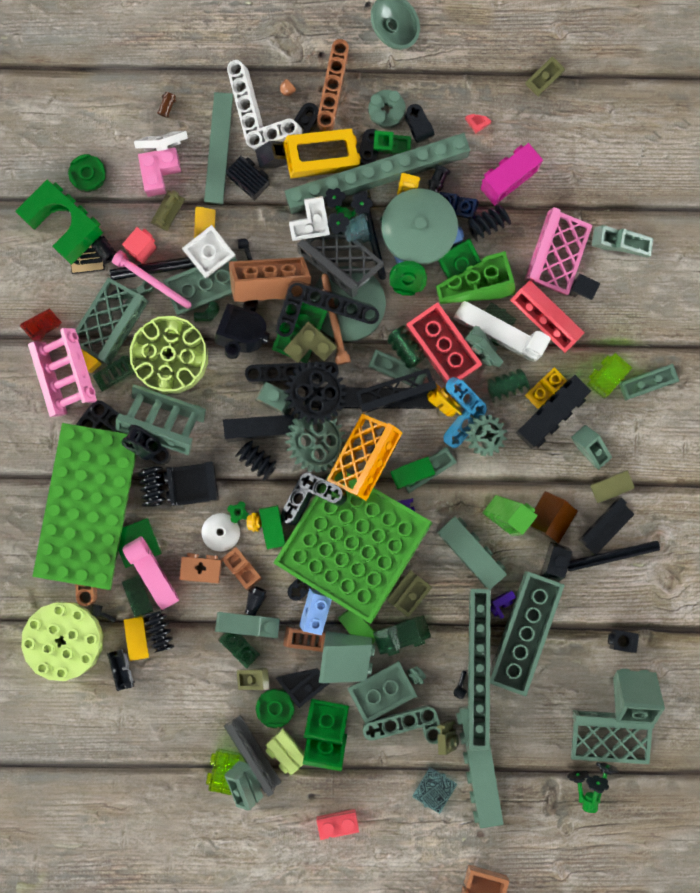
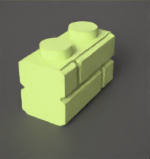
(286, 751)

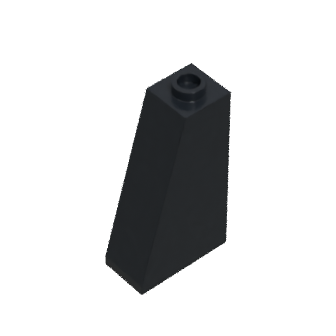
(257, 428)

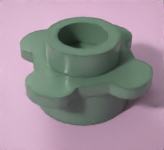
(416, 675)

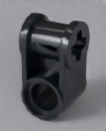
(419, 126)
(140, 442)

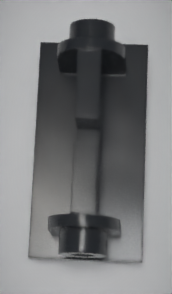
(120, 669)

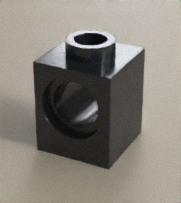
(631, 643)

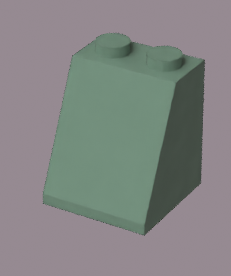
(346, 658)
(637, 696)

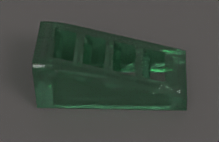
(118, 363)

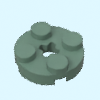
(393, 100)

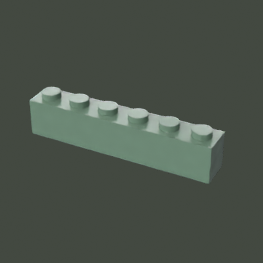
(482, 778)

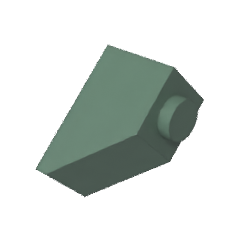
(591, 446)

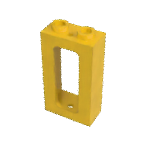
(325, 166)

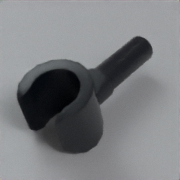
(244, 244)
(96, 610)
(459, 692)

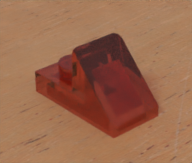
(40, 325)

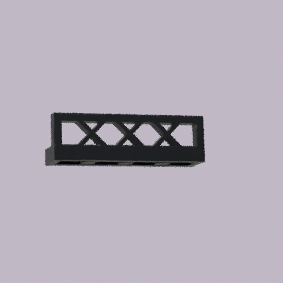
(397, 397)

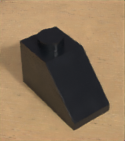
(272, 155)

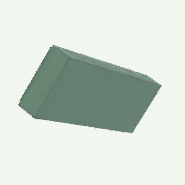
(393, 367)
(649, 382)
(440, 461)

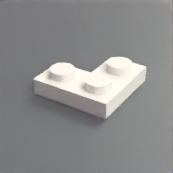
(161, 142)
(315, 223)

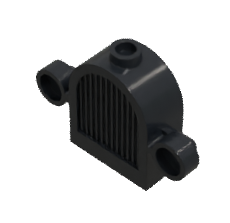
(241, 329)

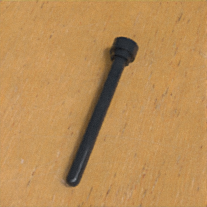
(372, 235)

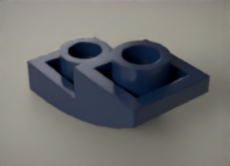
(462, 206)

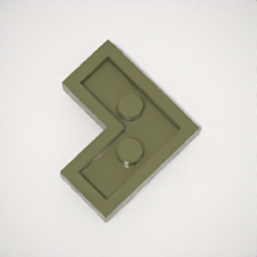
(310, 338)

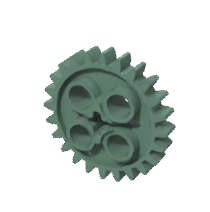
(305, 453)

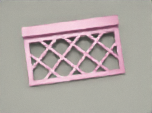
(543, 245)

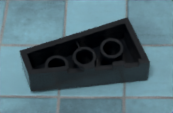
(553, 412)

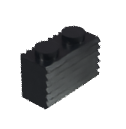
(248, 177)

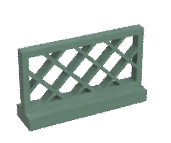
(123, 325)
(607, 720)

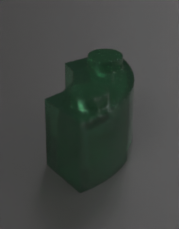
(408, 632)

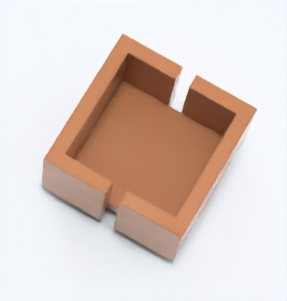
(484, 881)

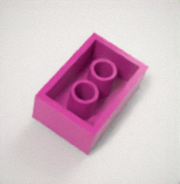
(511, 173)

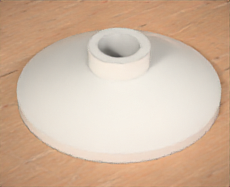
(227, 540)

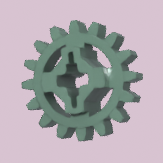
(484, 427)

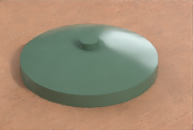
(419, 226)
(350, 328)

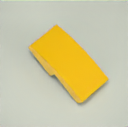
(546, 388)
(136, 638)

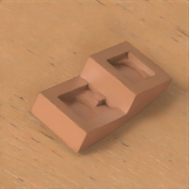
(241, 568)

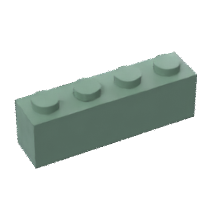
(471, 553)

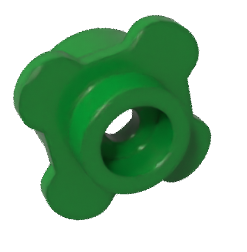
(233, 509)

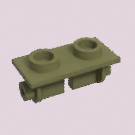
(167, 210)

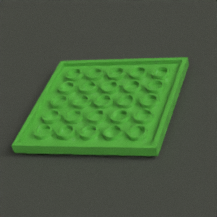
(353, 548)

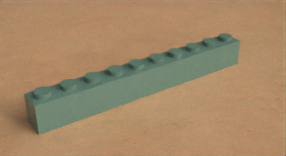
(381, 171)

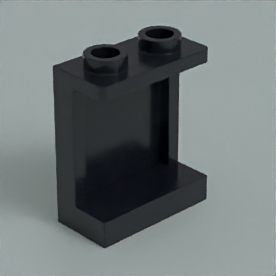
(191, 484)

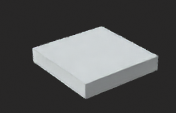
(208, 252)

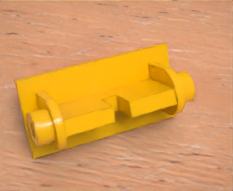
(447, 403)

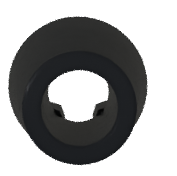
(254, 600)

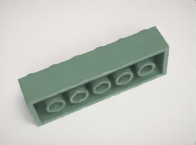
(525, 633)

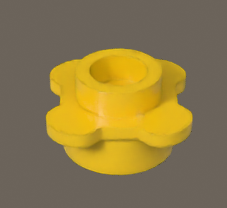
(254, 522)

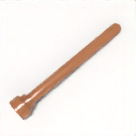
(341, 355)

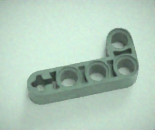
(401, 727)

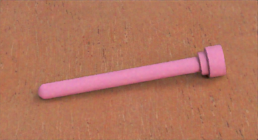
(122, 260)

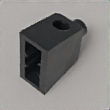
(556, 562)

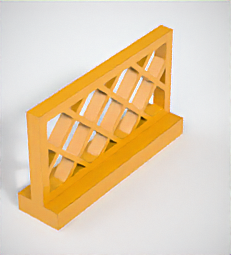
(374, 461)

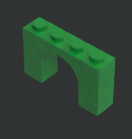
(50, 199)

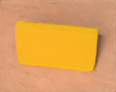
(203, 219)

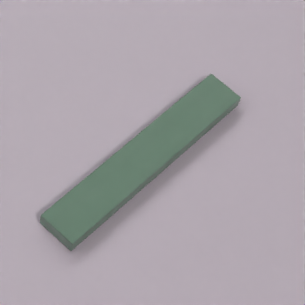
(218, 148)

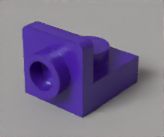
(503, 600)

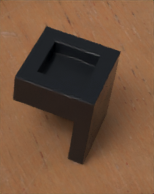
(584, 287)

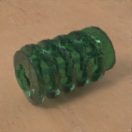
(404, 347)
(507, 384)

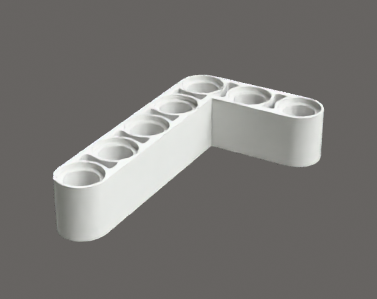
(252, 113)
(511, 338)

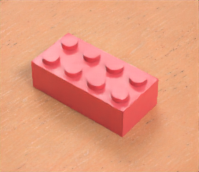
(443, 344)

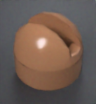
(287, 88)

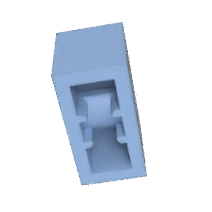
(315, 612)

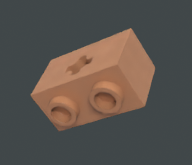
(190, 573)

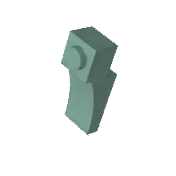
(622, 240)
(247, 625)

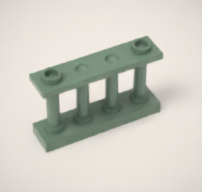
(168, 439)

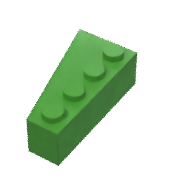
(510, 515)

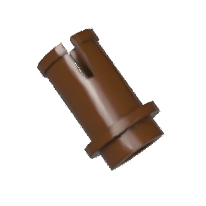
(166, 104)

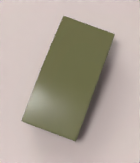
(612, 486)

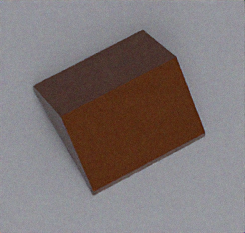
(553, 516)

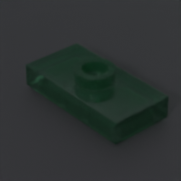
(137, 596)

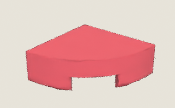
(477, 122)

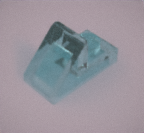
(357, 229)

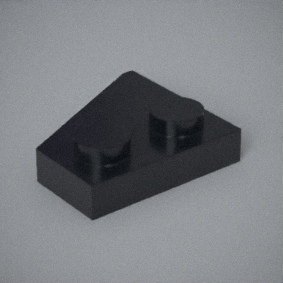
(302, 685)

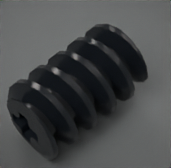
(487, 221)
(256, 460)
(151, 486)
(158, 631)

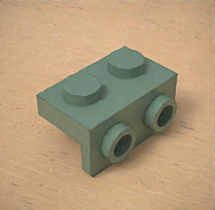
(483, 347)

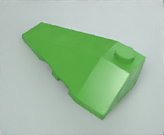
(484, 281)

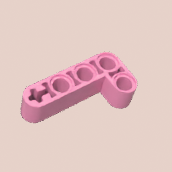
(140, 555)

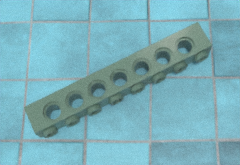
(479, 670)

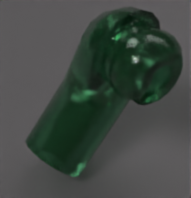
(209, 314)

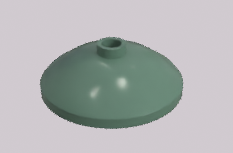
(395, 23)

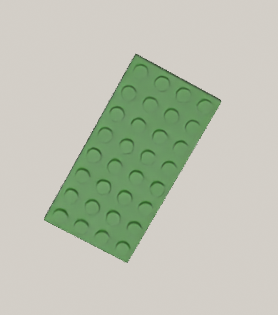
(85, 507)

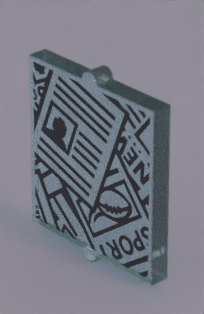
(434, 790)

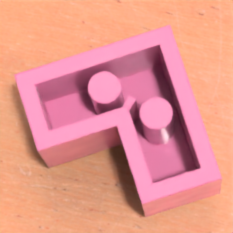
(155, 166)

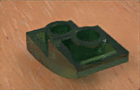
(240, 648)

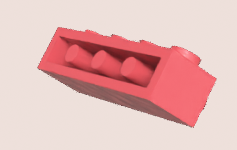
(547, 316)

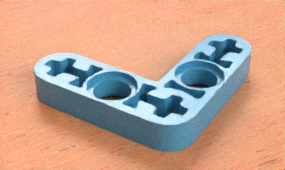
(469, 408)

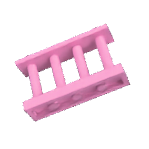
(47, 377)

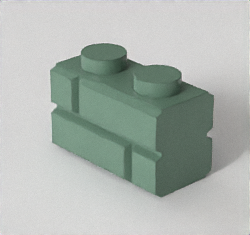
(244, 786)

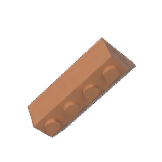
(267, 278)

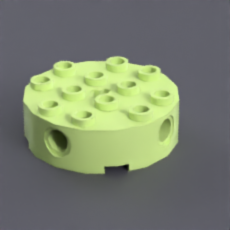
(156, 341)
(43, 646)

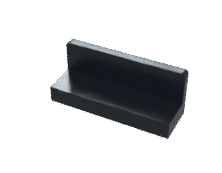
(606, 526)

